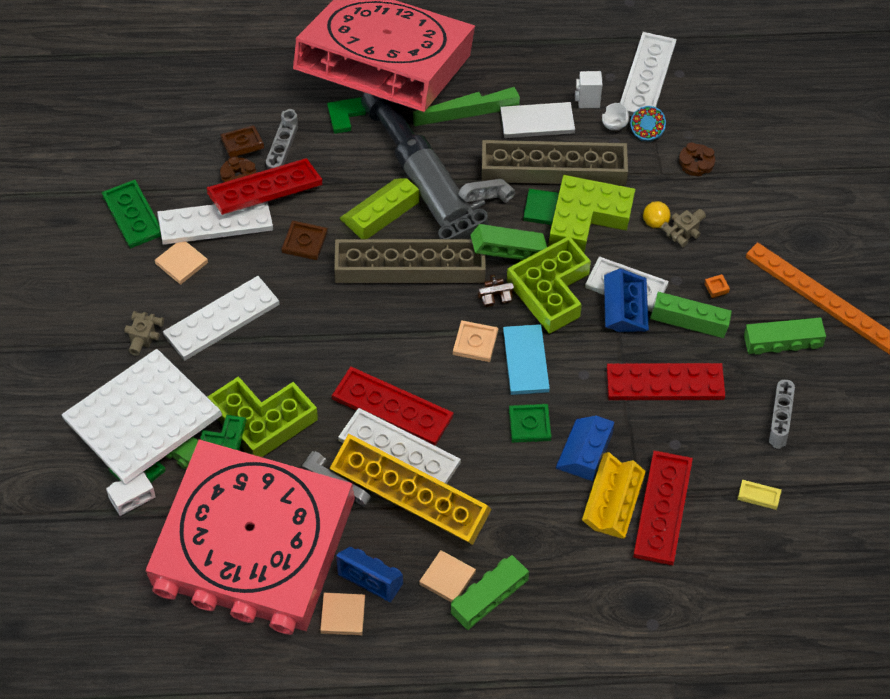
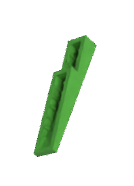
(467, 106)

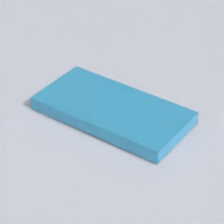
(526, 359)

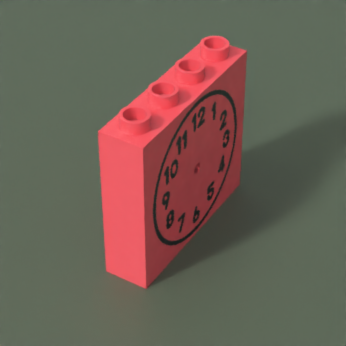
(384, 49)
(250, 537)

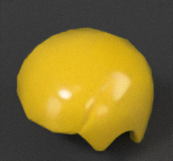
(656, 214)

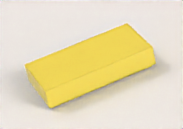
(759, 494)

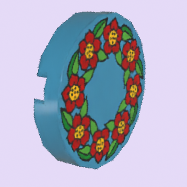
(648, 123)

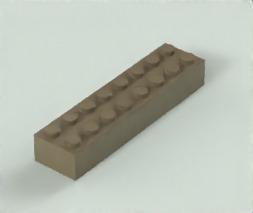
(551, 160)
(408, 261)

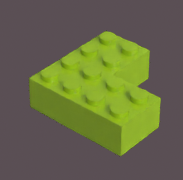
(588, 203)
(544, 279)
(268, 421)

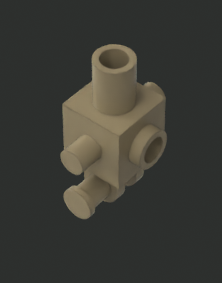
(684, 226)
(142, 331)

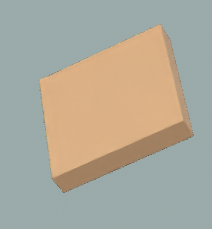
(181, 261)
(475, 341)
(447, 576)
(342, 614)

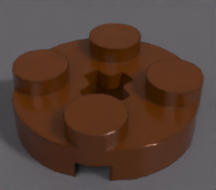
(699, 151)
(235, 165)

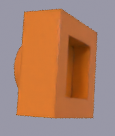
(717, 286)

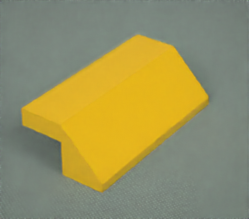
(613, 496)

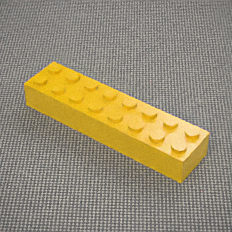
(410, 489)

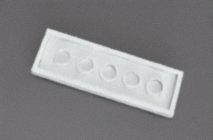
(648, 72)
(209, 223)
(221, 318)
(401, 445)

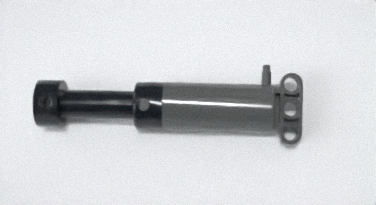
(427, 172)

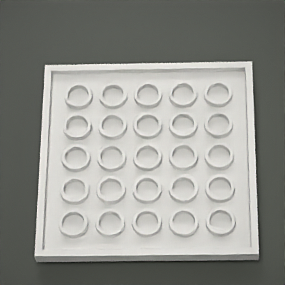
(141, 415)

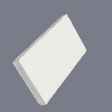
(537, 120)
(604, 266)

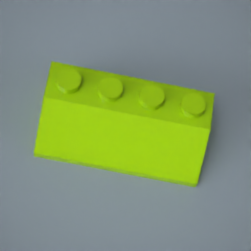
(381, 208)

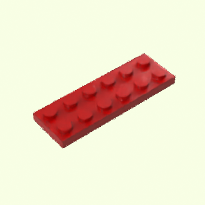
(264, 186)
(665, 381)
(393, 405)
(663, 508)

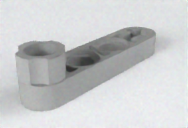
(290, 120)
(487, 190)
(779, 437)
(315, 464)

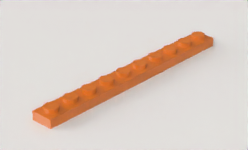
(820, 296)

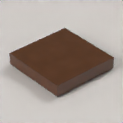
(242, 141)
(304, 240)

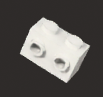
(589, 89)
(130, 495)

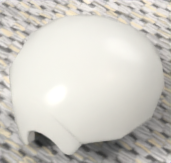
(616, 116)

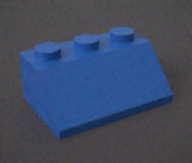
(625, 301)
(586, 447)
(369, 573)

